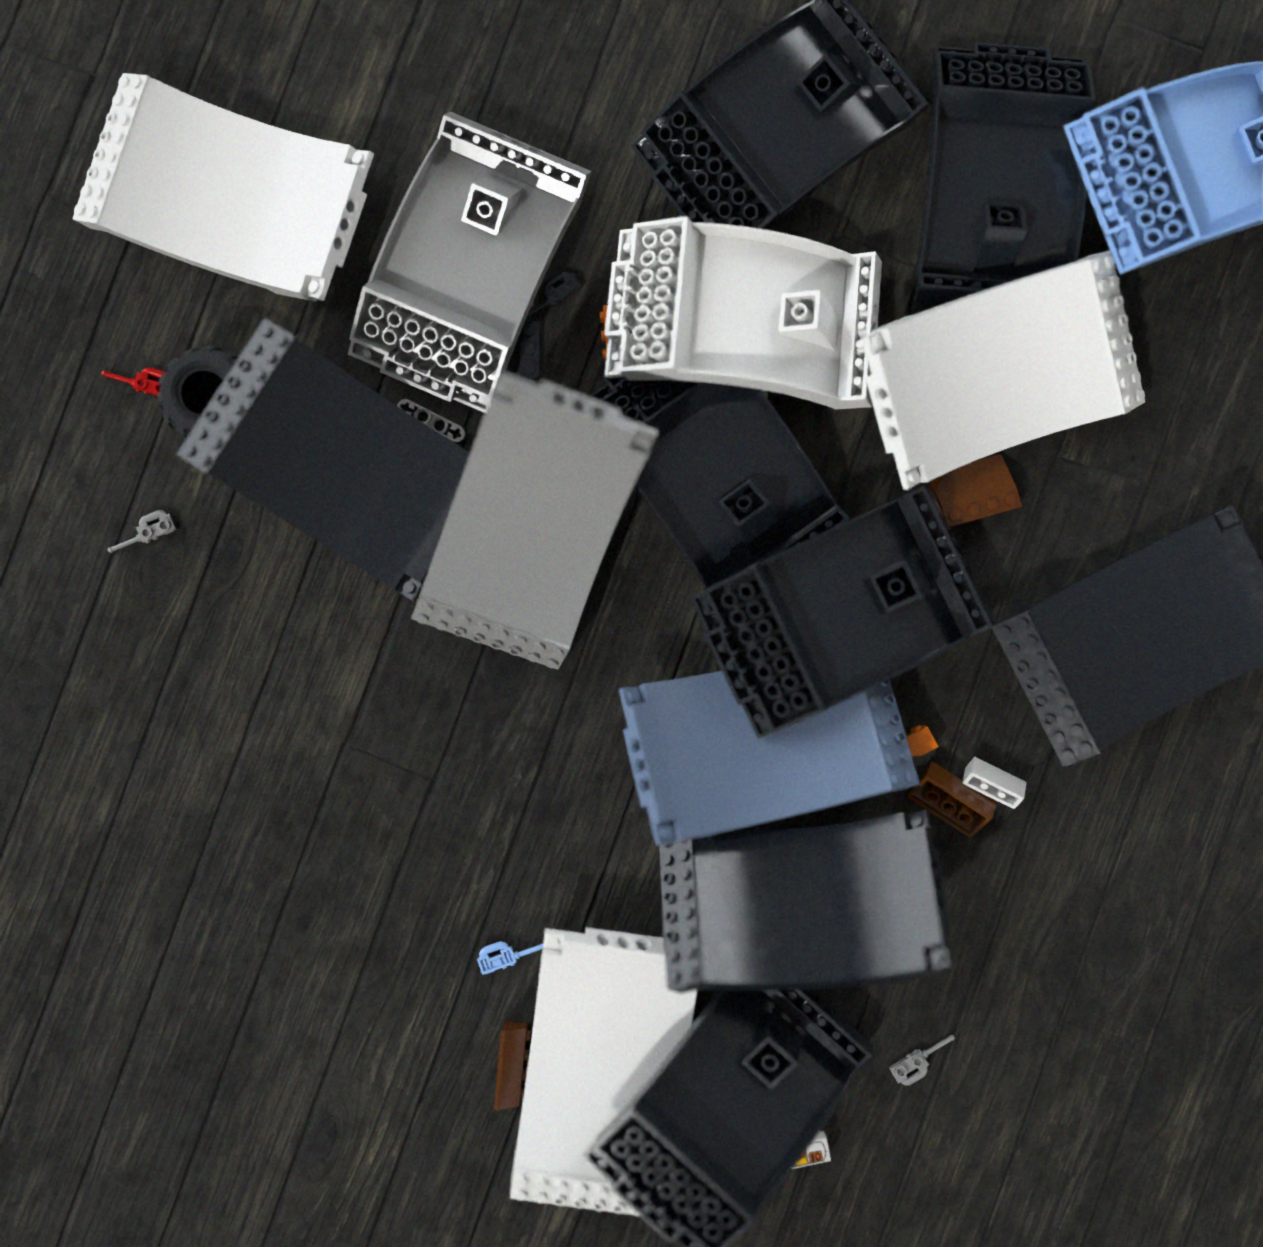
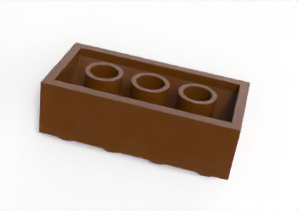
(951, 800)
(511, 1065)

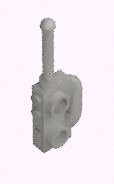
(149, 532)
(915, 1060)

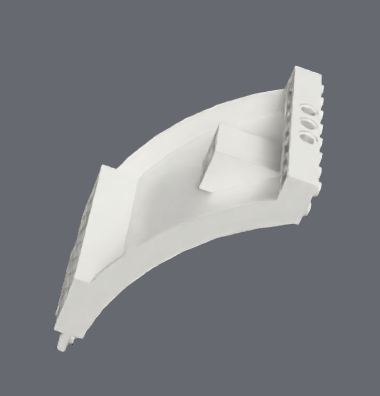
(223, 190)
(742, 310)
(1002, 368)
(594, 1044)

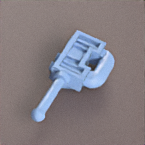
(506, 958)

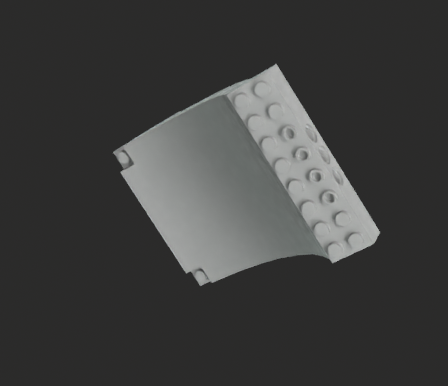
(465, 261)
(532, 519)

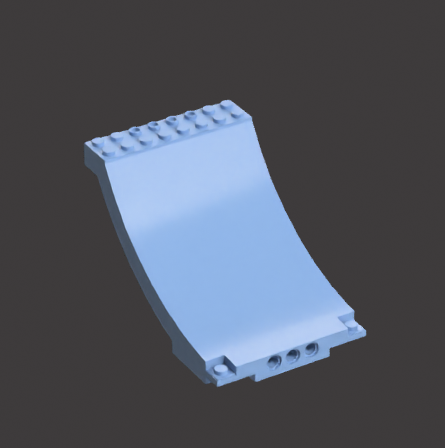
(1175, 163)

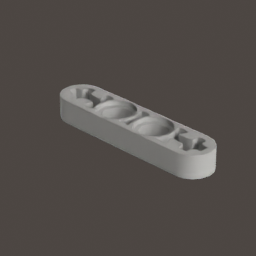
(432, 419)

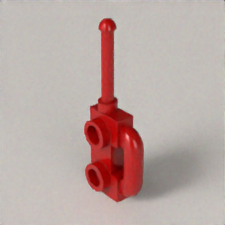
(142, 381)

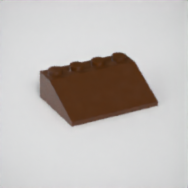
(976, 491)

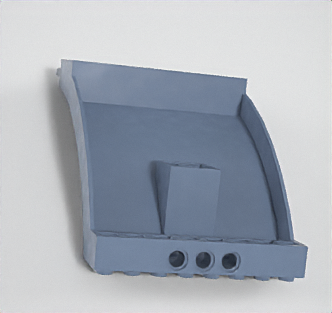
(711, 774)

